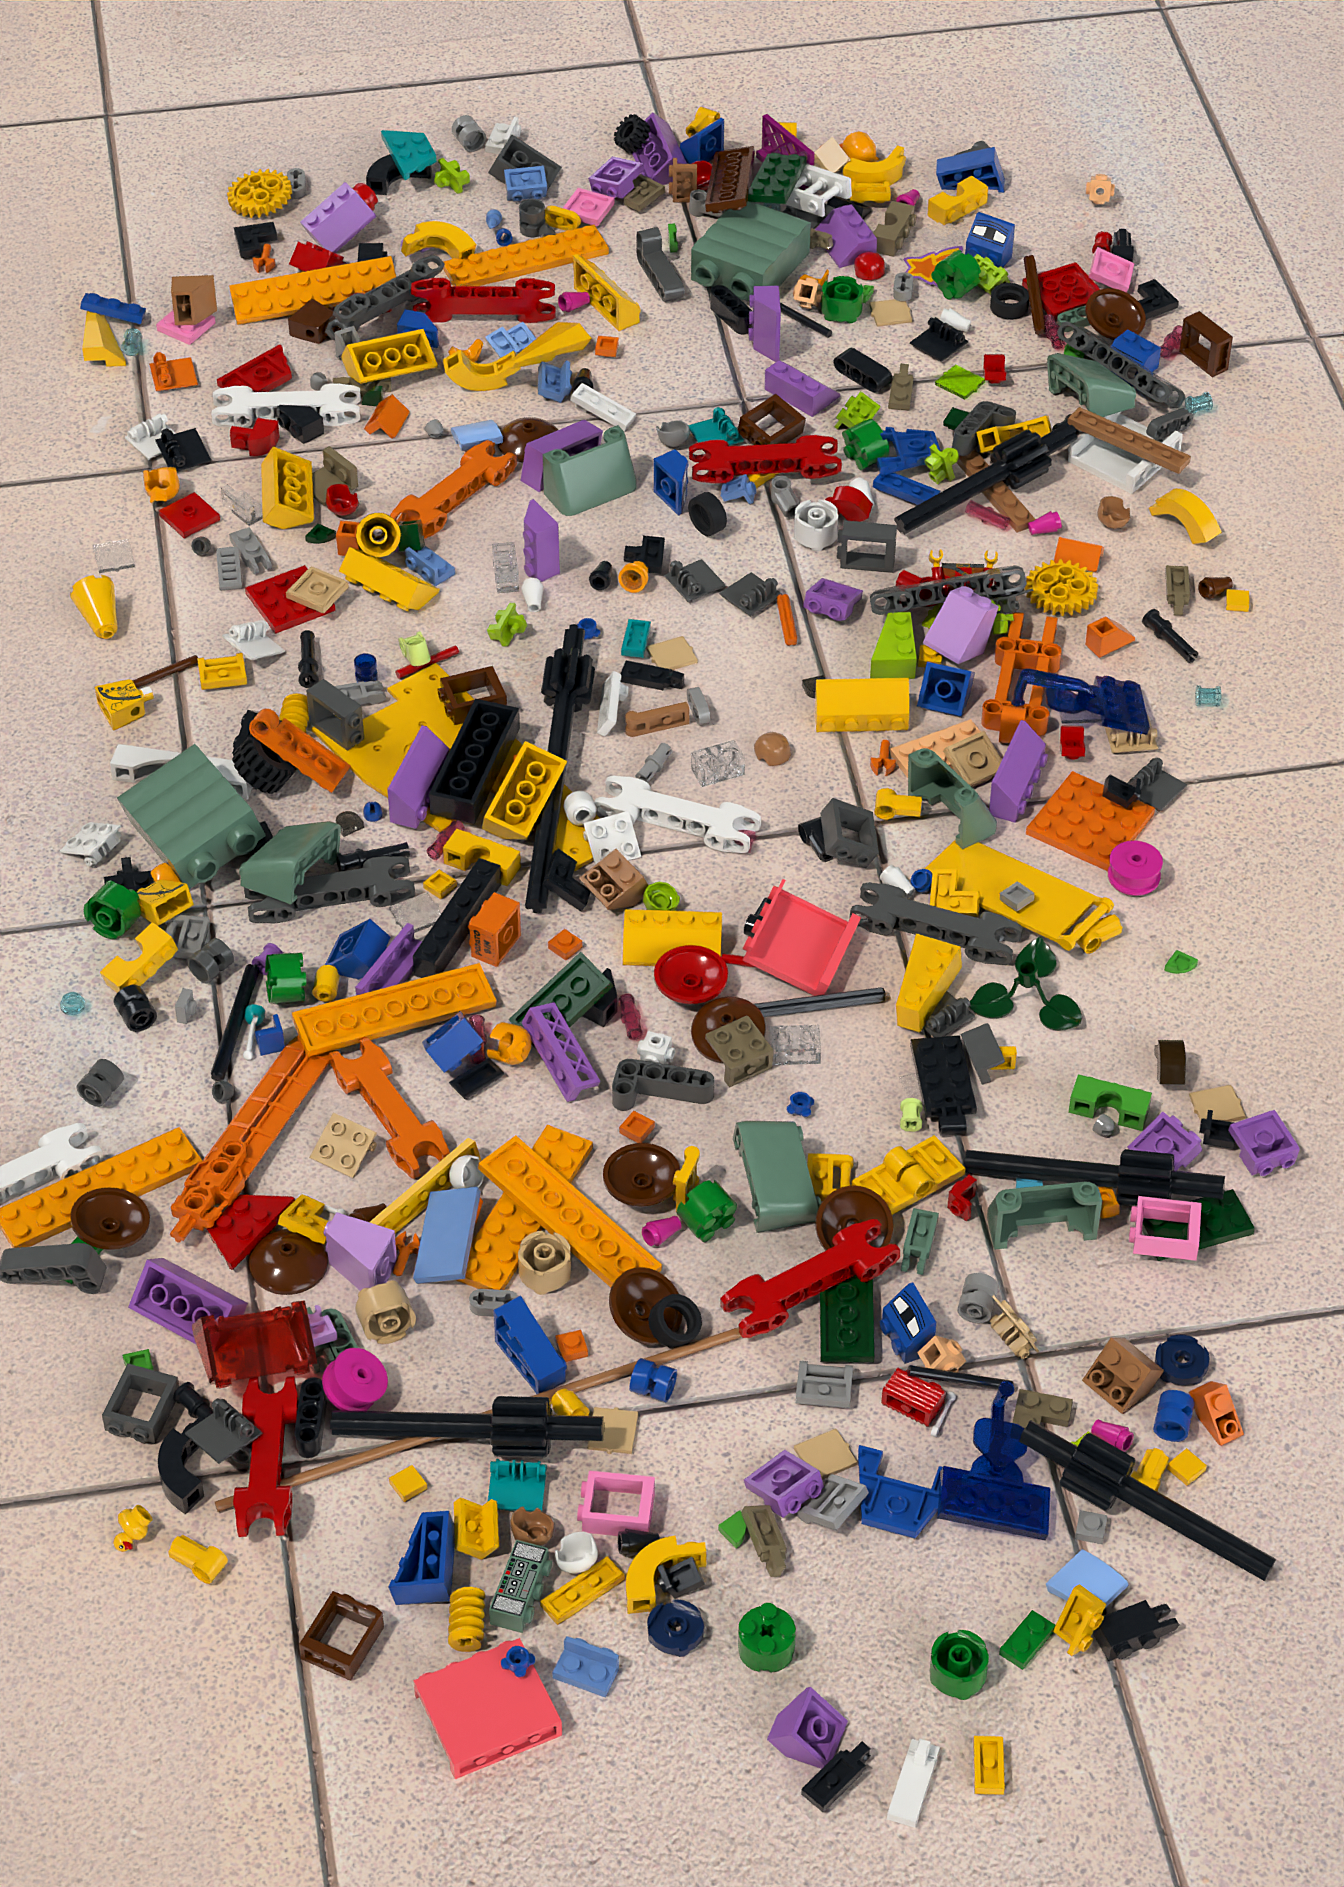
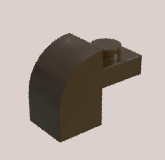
(1170, 1062)

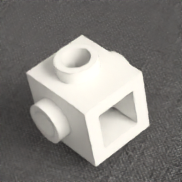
(656, 1048)

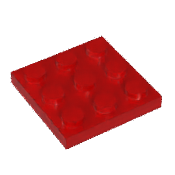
(1064, 288)
(275, 608)

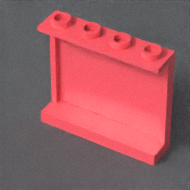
(799, 941)
(487, 1710)

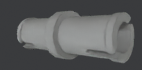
(654, 762)

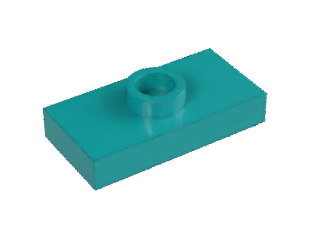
(635, 638)

